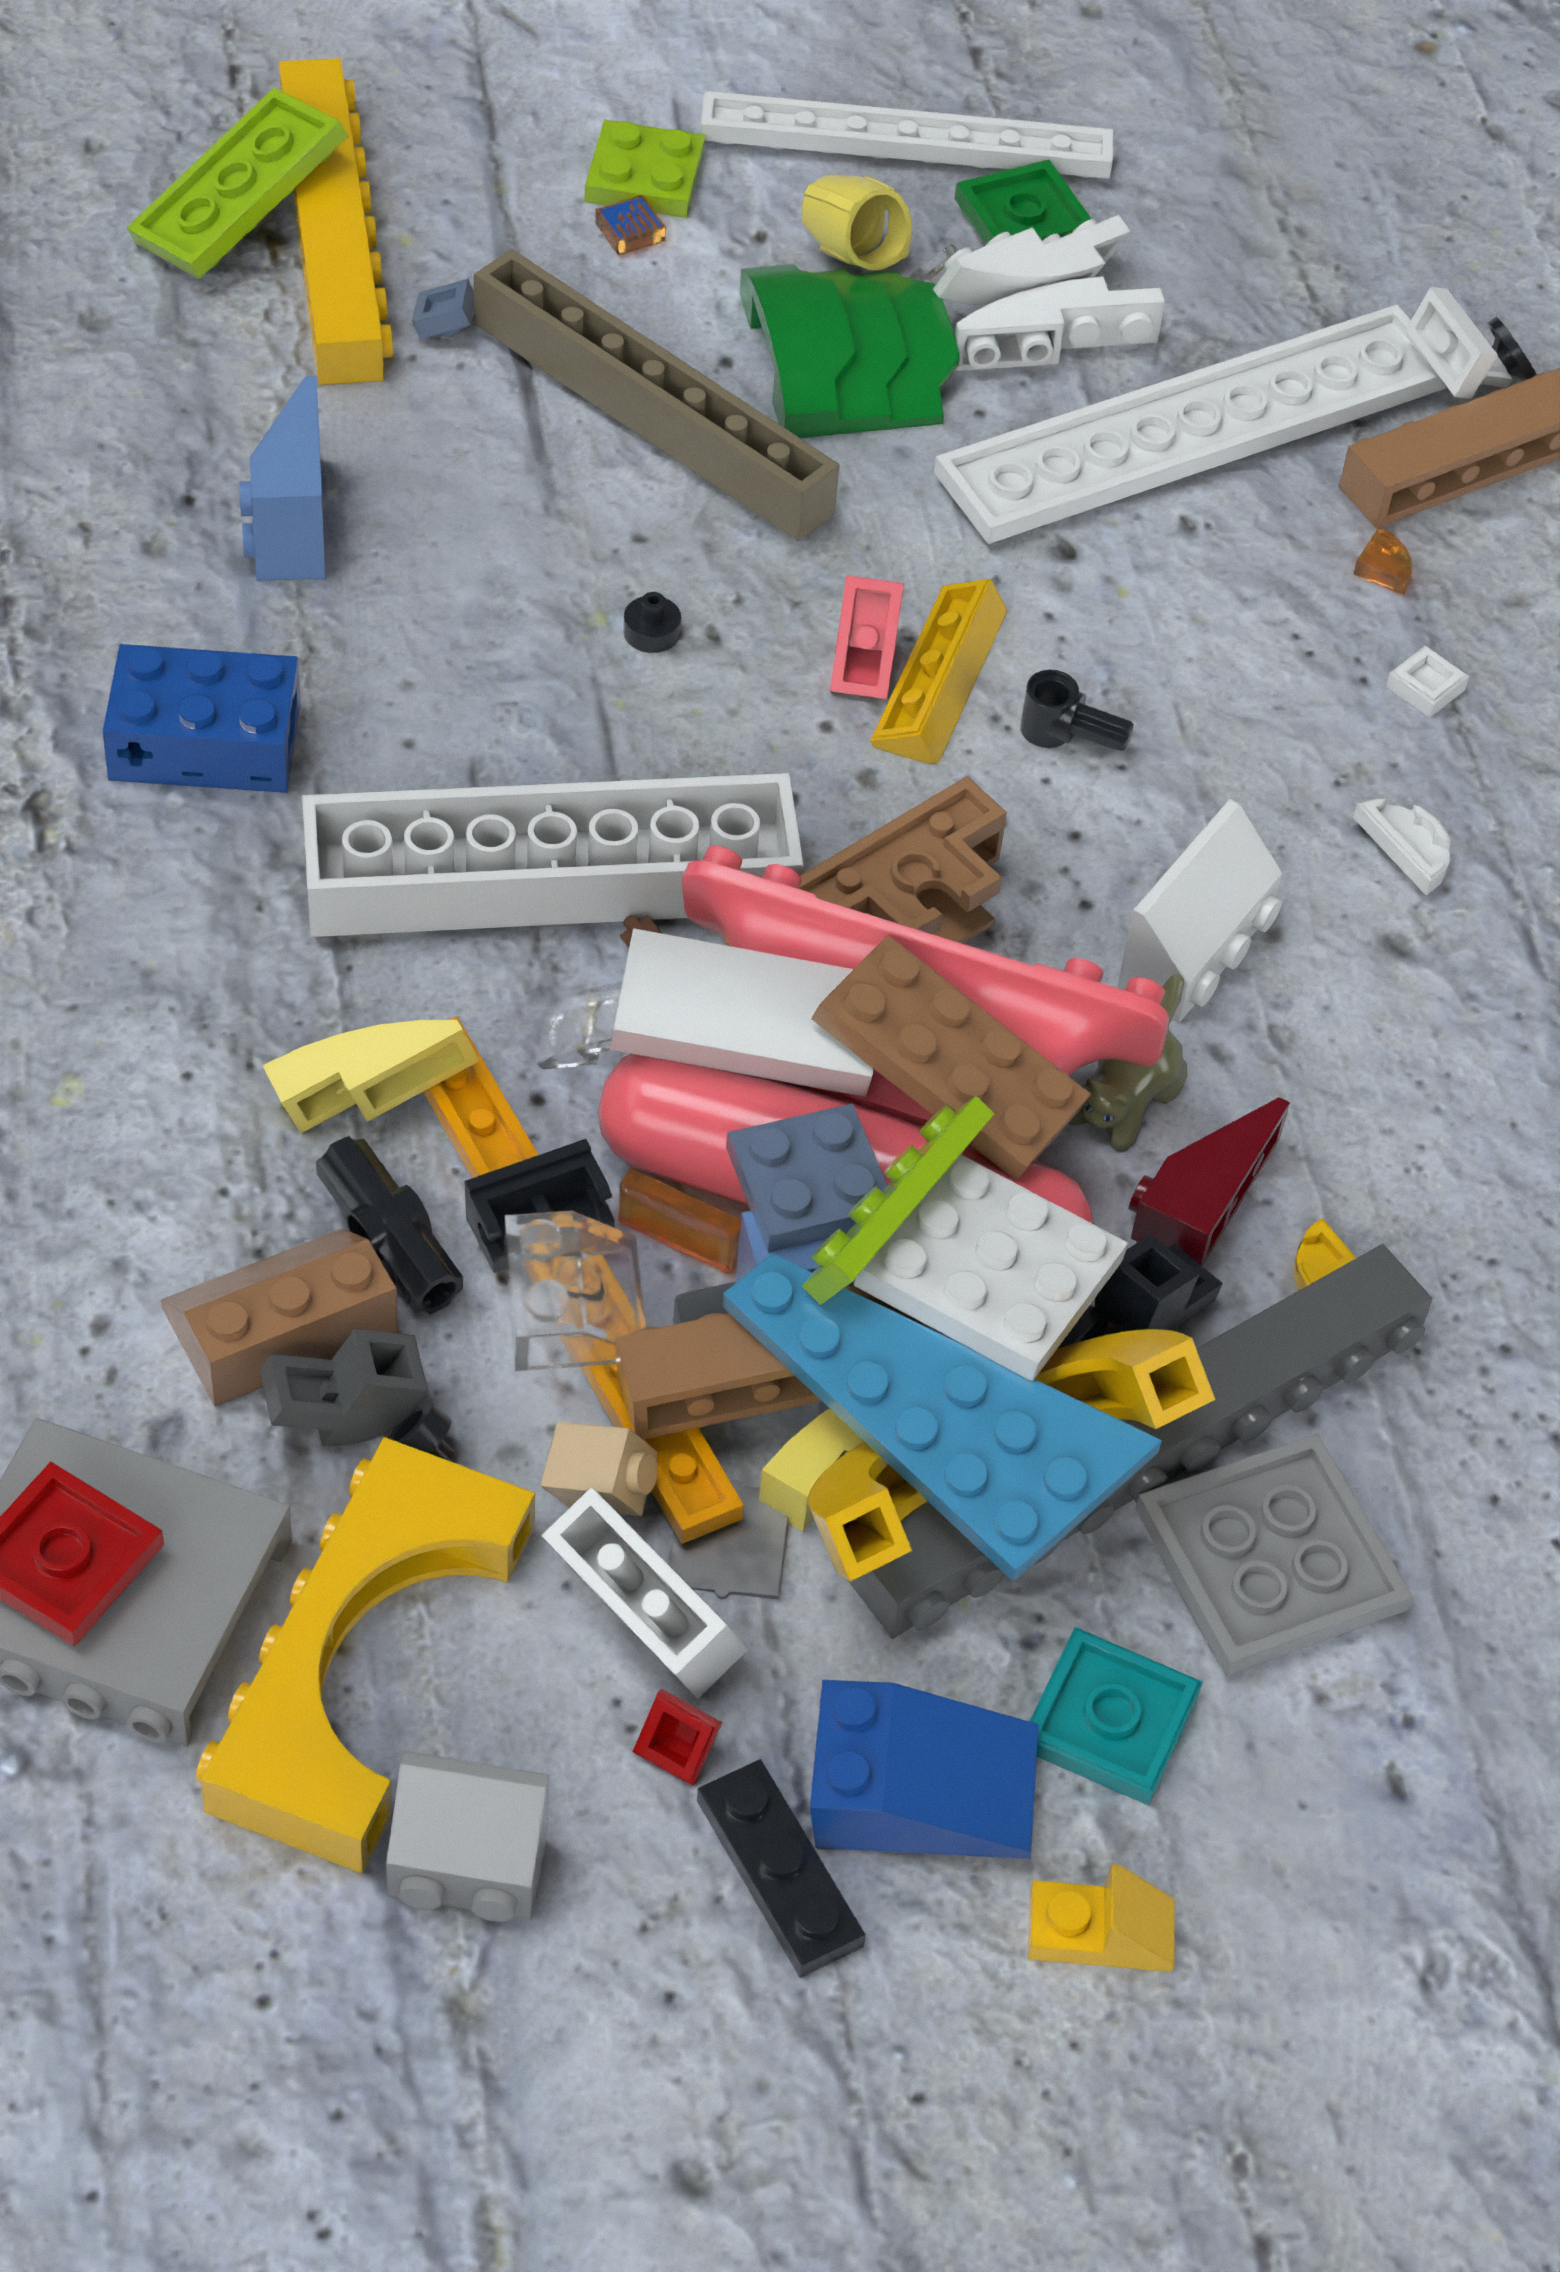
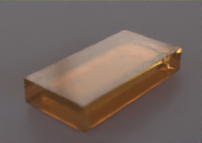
(679, 1221)

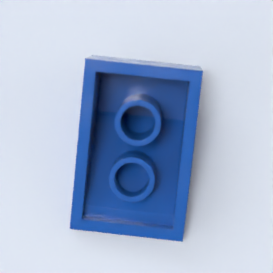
(920, 1774)

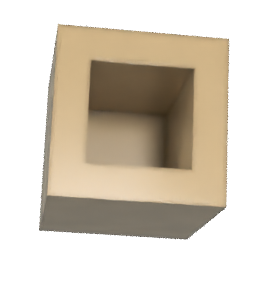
(604, 1458)

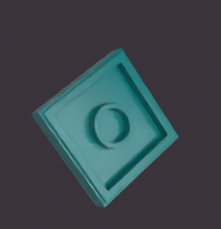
(1113, 1715)

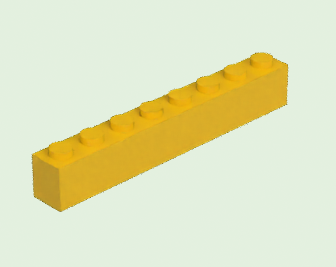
(337, 237)

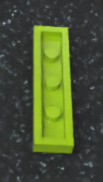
(881, 1213)

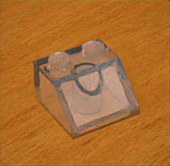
(569, 1289)

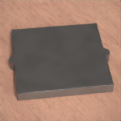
(737, 1557)

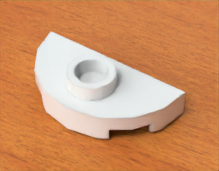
(1409, 838)

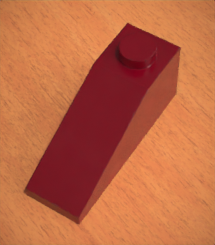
(1206, 1182)

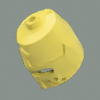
(849, 220)

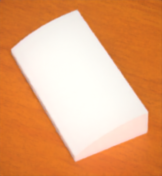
(733, 1012)

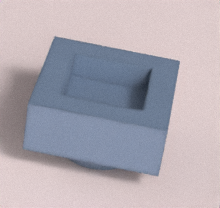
(444, 310)

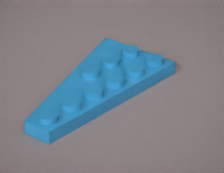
(973, 1438)

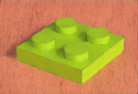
(645, 162)

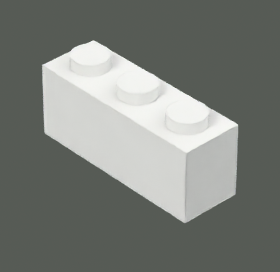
(645, 1592)

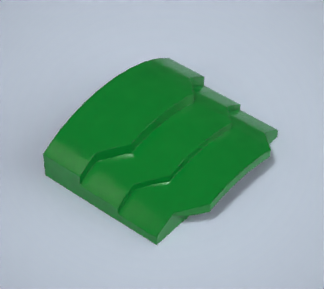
(851, 348)

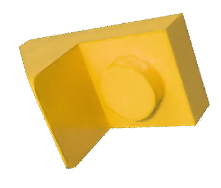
(1106, 1925)

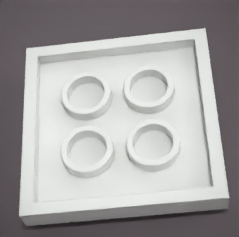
(993, 1267)

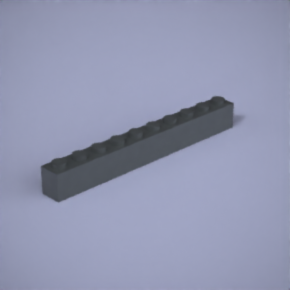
(1255, 1373)

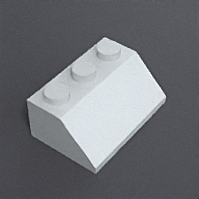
(1204, 910)

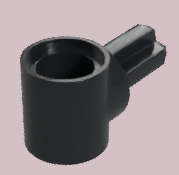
(1058, 711)

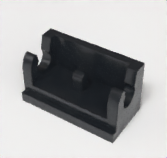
(541, 1184)

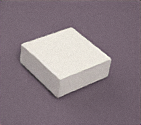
(1427, 681)

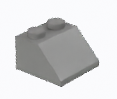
(467, 1836)

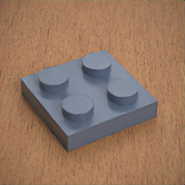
(804, 1174)

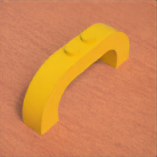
(1125, 1374)

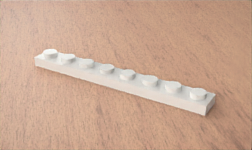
(904, 134)

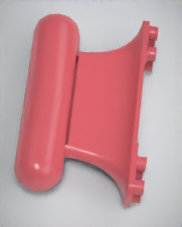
(678, 1114)

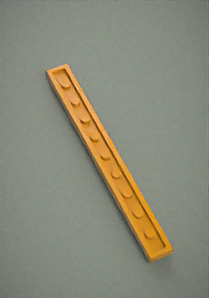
(489, 1137)

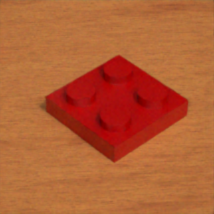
(70, 1552)

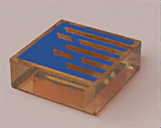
(630, 225)

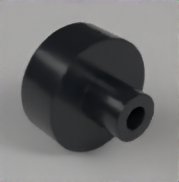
(652, 623)
(425, 1431)

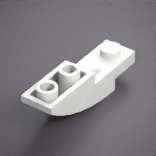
(1026, 262)
(1057, 316)

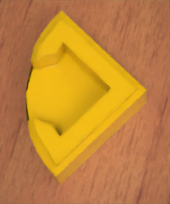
(1319, 1254)

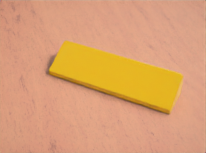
(941, 671)

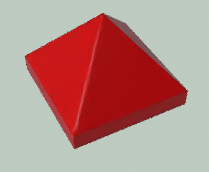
(677, 1737)

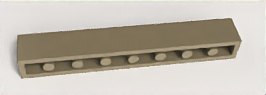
(656, 394)

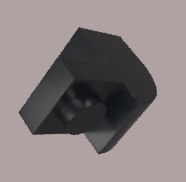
(1156, 1288)

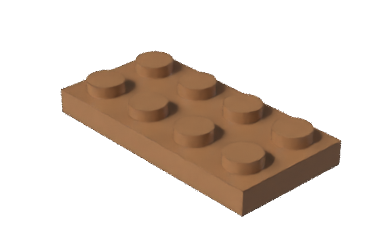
(949, 1050)

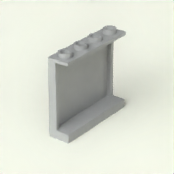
(174, 1619)

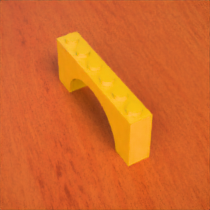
(279, 1757)

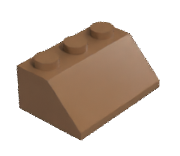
(282, 1305)

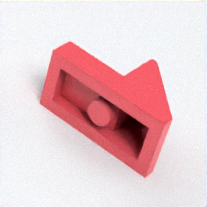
(867, 637)

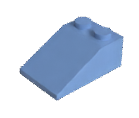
(287, 494)

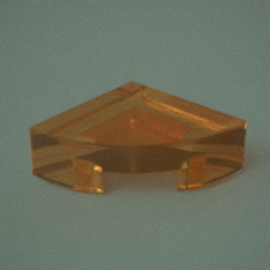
(1385, 562)

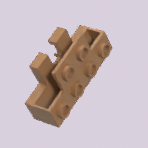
(923, 866)

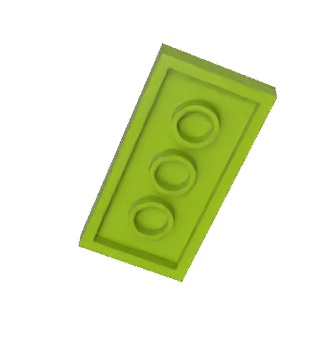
(237, 182)

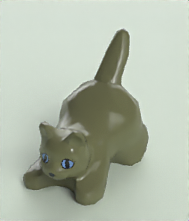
(1125, 1090)

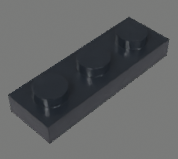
(780, 1868)

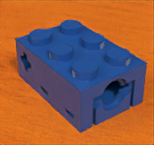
(202, 718)

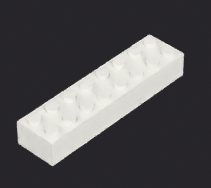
(532, 851)

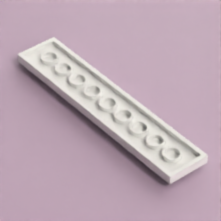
(1186, 424)

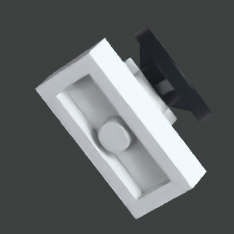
(1460, 350)

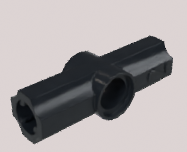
(392, 1222)

